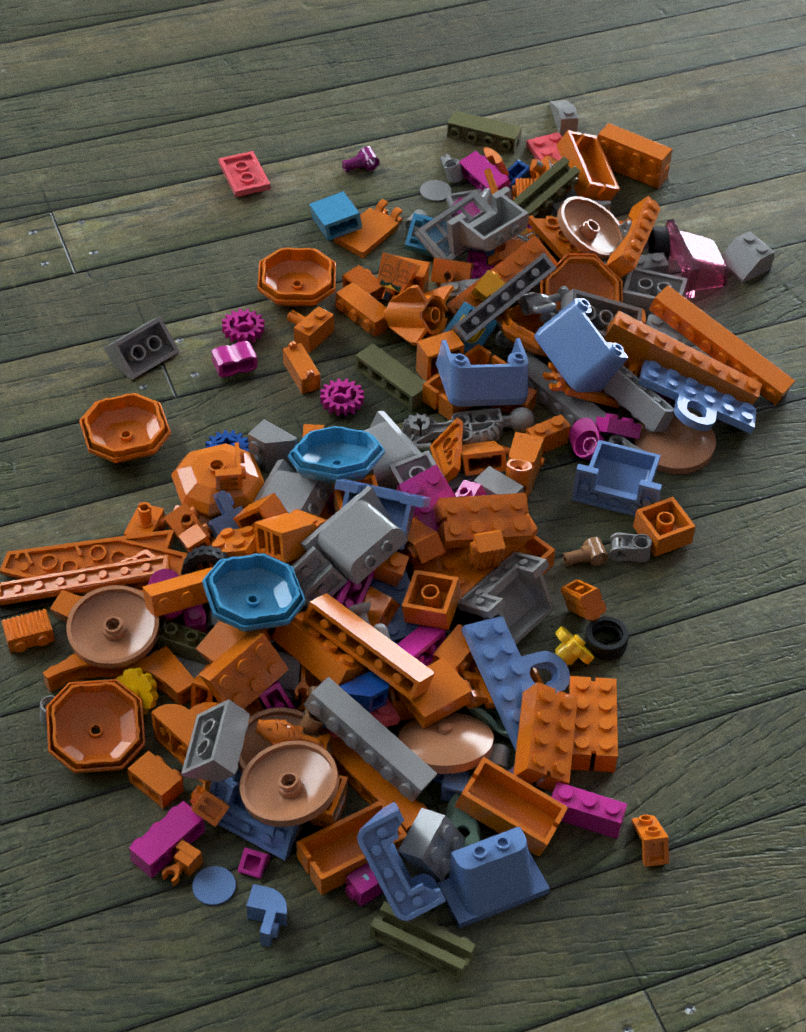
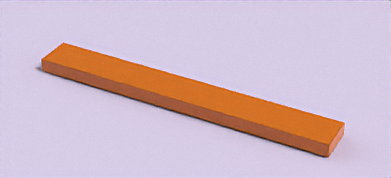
(81, 579)

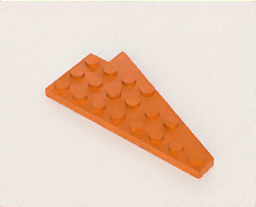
(87, 554)

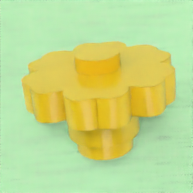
(572, 647)
(142, 685)

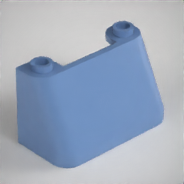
(579, 348)
(406, 895)

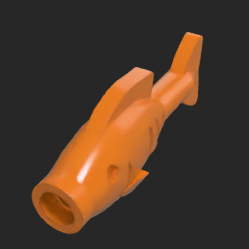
(281, 731)

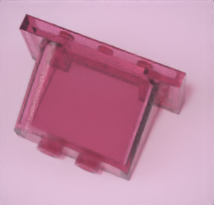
(697, 258)

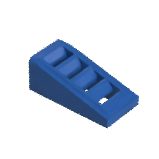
(515, 169)

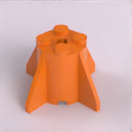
(418, 313)

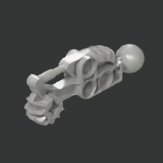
(477, 426)

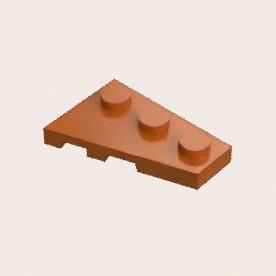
(447, 450)

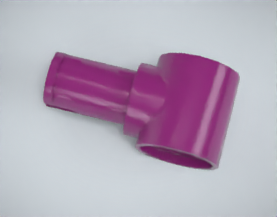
(364, 159)

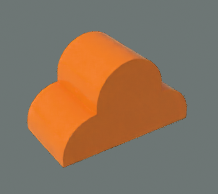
(174, 727)

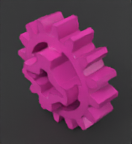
(243, 325)
(344, 397)

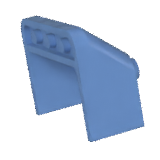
(485, 383)

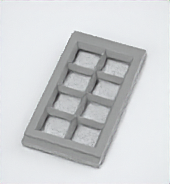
(435, 233)

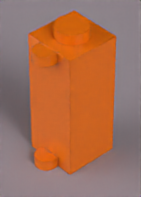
(301, 367)

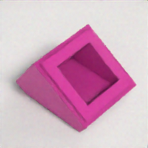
(253, 862)

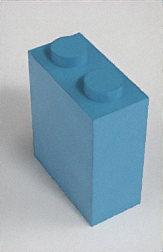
(335, 216)

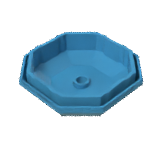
(336, 454)
(253, 592)

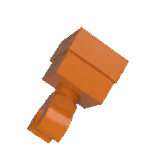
(186, 860)

